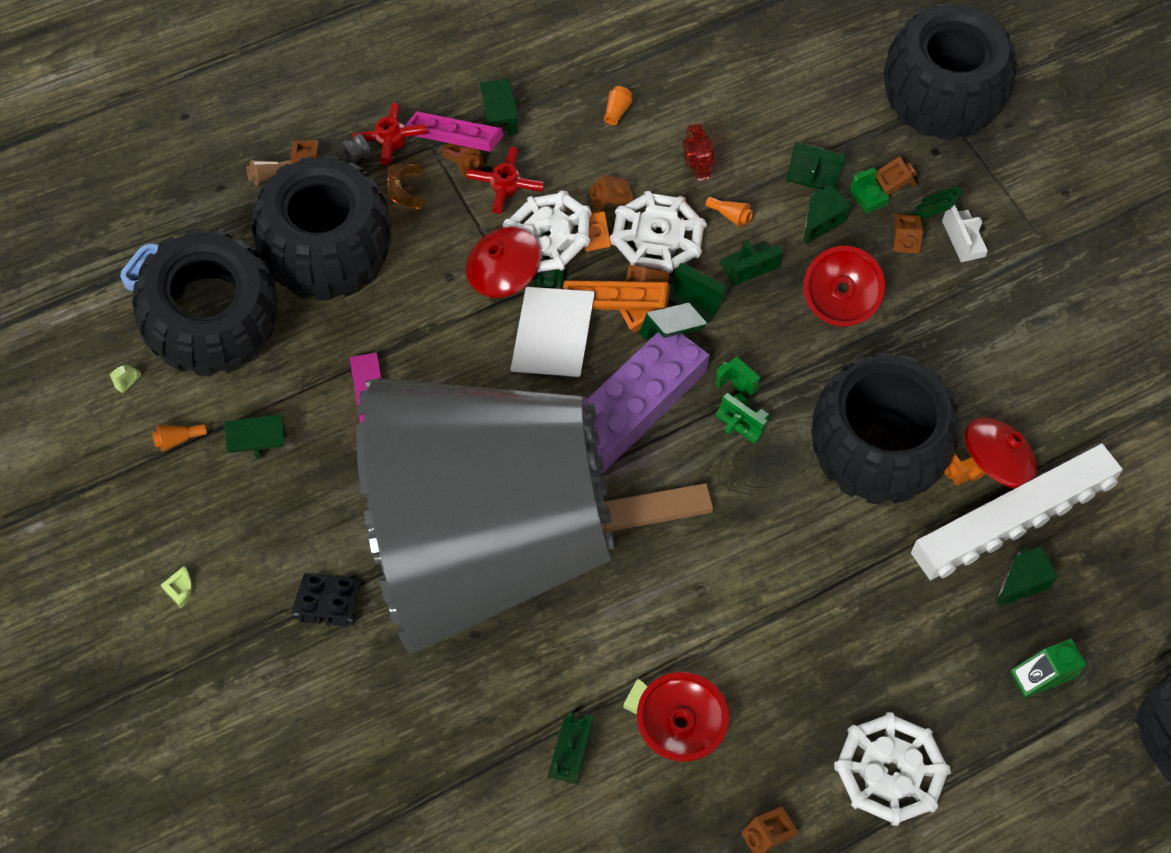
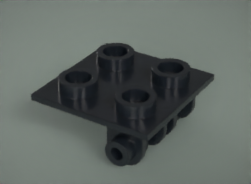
(328, 598)

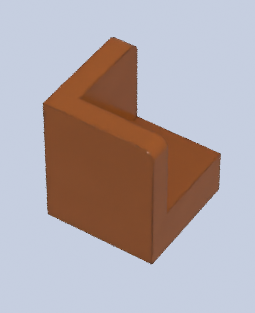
(642, 274)

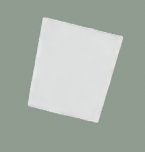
(552, 331)

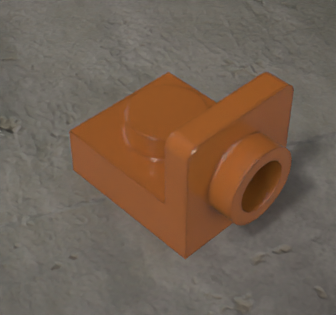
(304, 149)
(463, 156)
(896, 175)
(908, 233)
(769, 831)

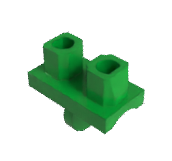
(741, 418)

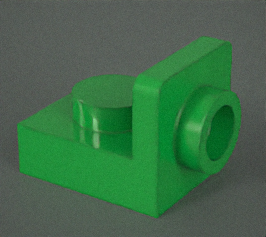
(868, 191)
(740, 374)

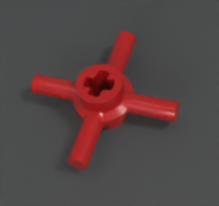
(392, 133)
(505, 180)

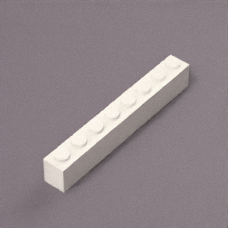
(1016, 512)

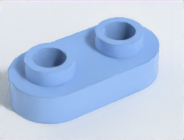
(131, 270)

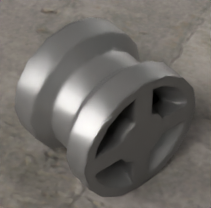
(355, 149)

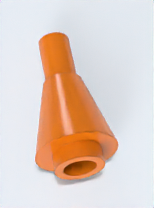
(736, 212)
(170, 435)

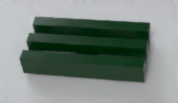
(938, 202)

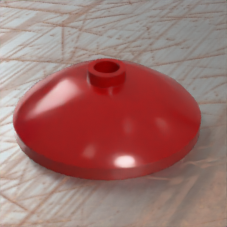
(503, 262)
(854, 269)
(1001, 451)
(687, 699)

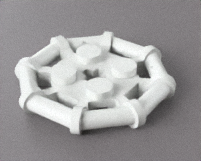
(561, 242)
(658, 244)
(907, 759)

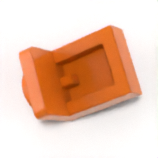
(963, 471)

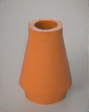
(618, 102)

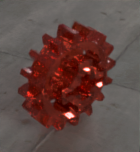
(698, 152)

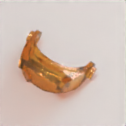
(396, 192)

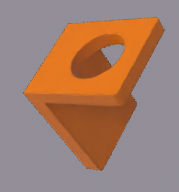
(598, 231)

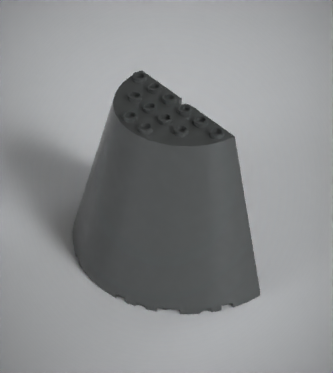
(477, 499)

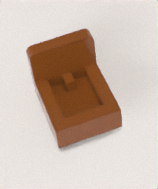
(610, 190)

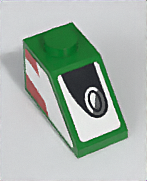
(1048, 668)

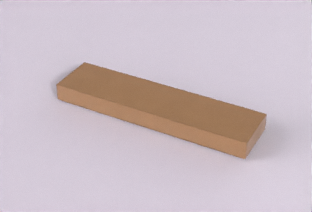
(659, 507)

